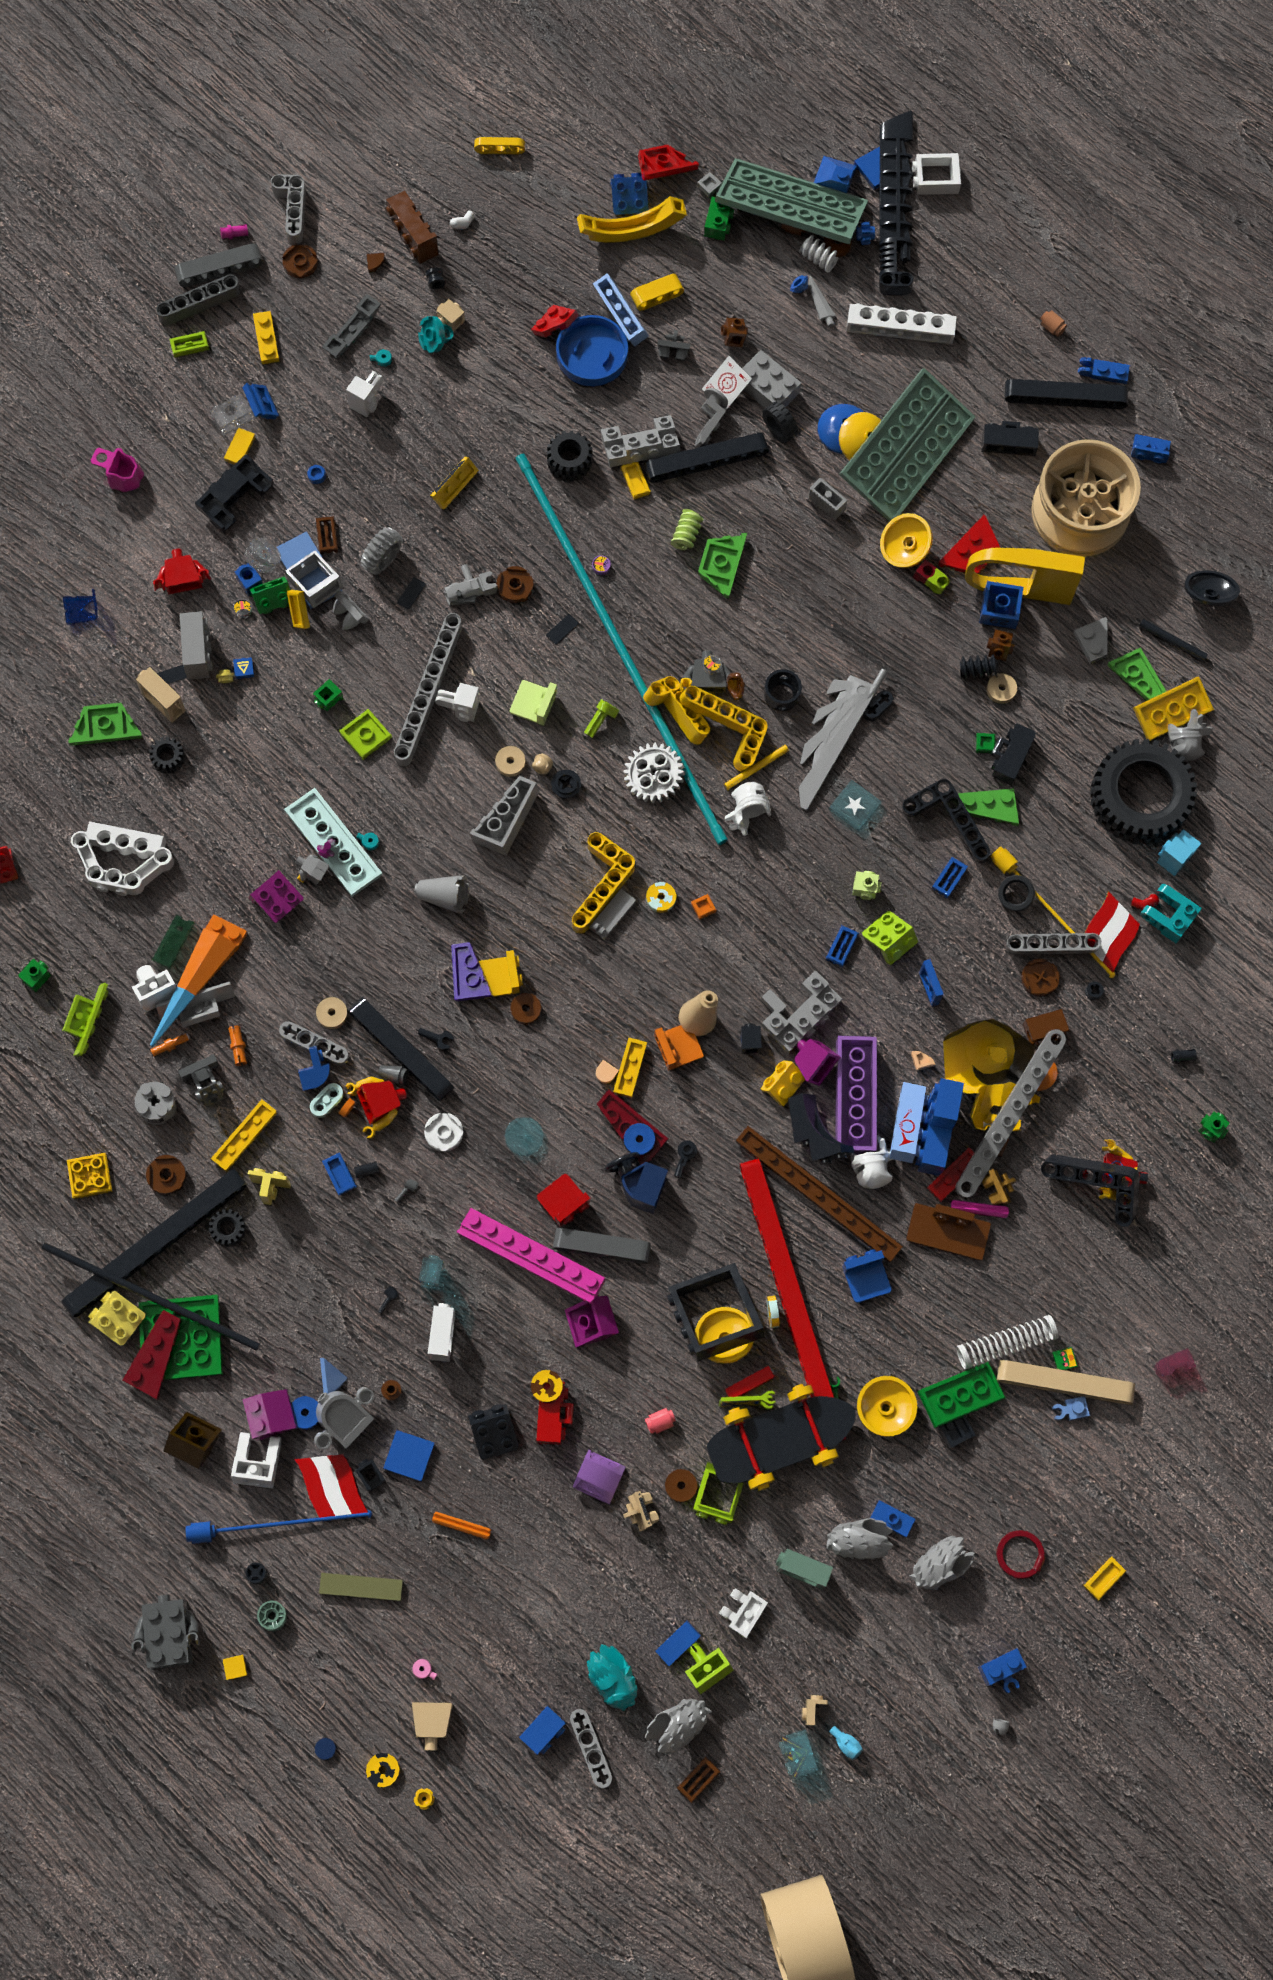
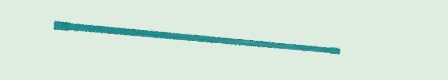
(526, 468)

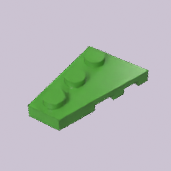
(1138, 673)
(992, 804)

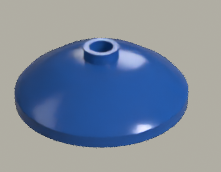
(831, 422)

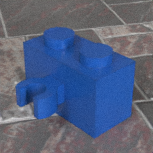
(1003, 1668)

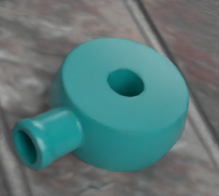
(382, 357)
(369, 837)

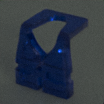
(75, 609)

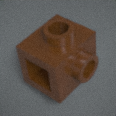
(734, 332)
(1000, 645)

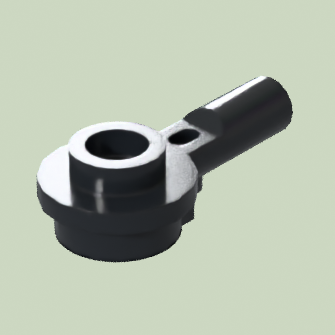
(686, 1151)

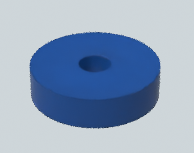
(639, 1130)
(301, 1404)

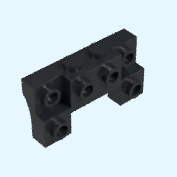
(230, 489)

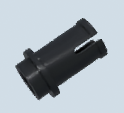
(1183, 1055)
(365, 1170)

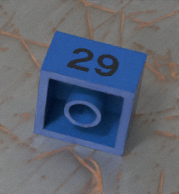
(1001, 605)

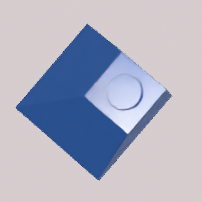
(835, 174)

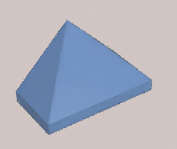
(331, 1377)

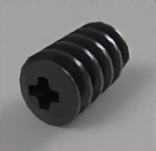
(978, 667)

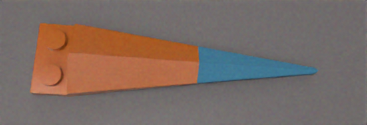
(212, 951)

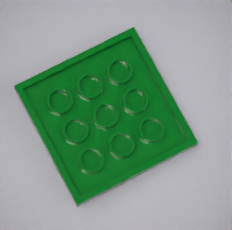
(196, 1346)

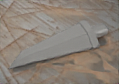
(823, 309)

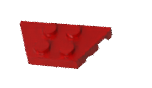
(663, 162)
(976, 539)

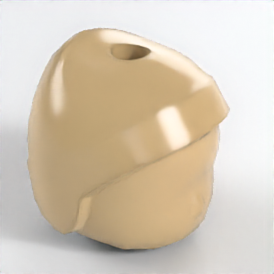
(542, 764)

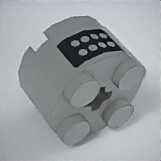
(162, 1111)

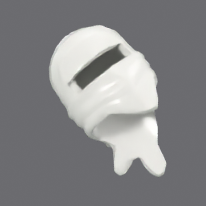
(750, 803)
(872, 1166)

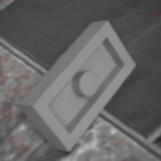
(354, 615)

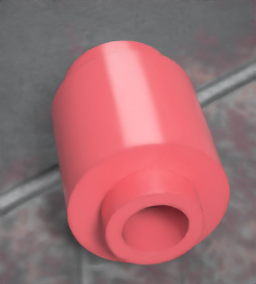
(660, 1421)

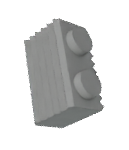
(827, 499)

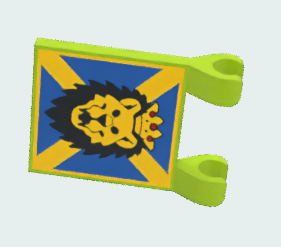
(748, 1401)

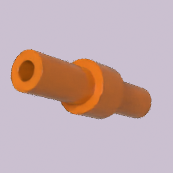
(169, 1044)

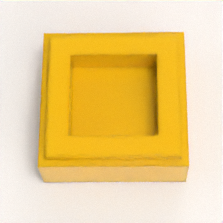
(235, 1667)

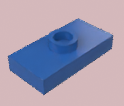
(895, 1519)

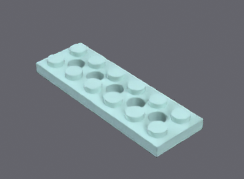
(335, 829)

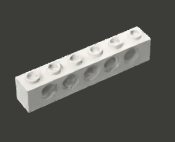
(908, 330)

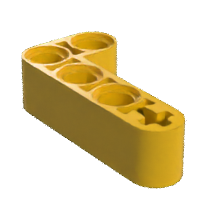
(668, 692)

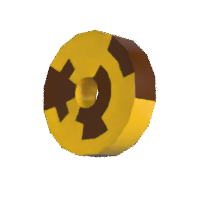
(551, 1378)

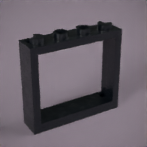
(727, 1342)

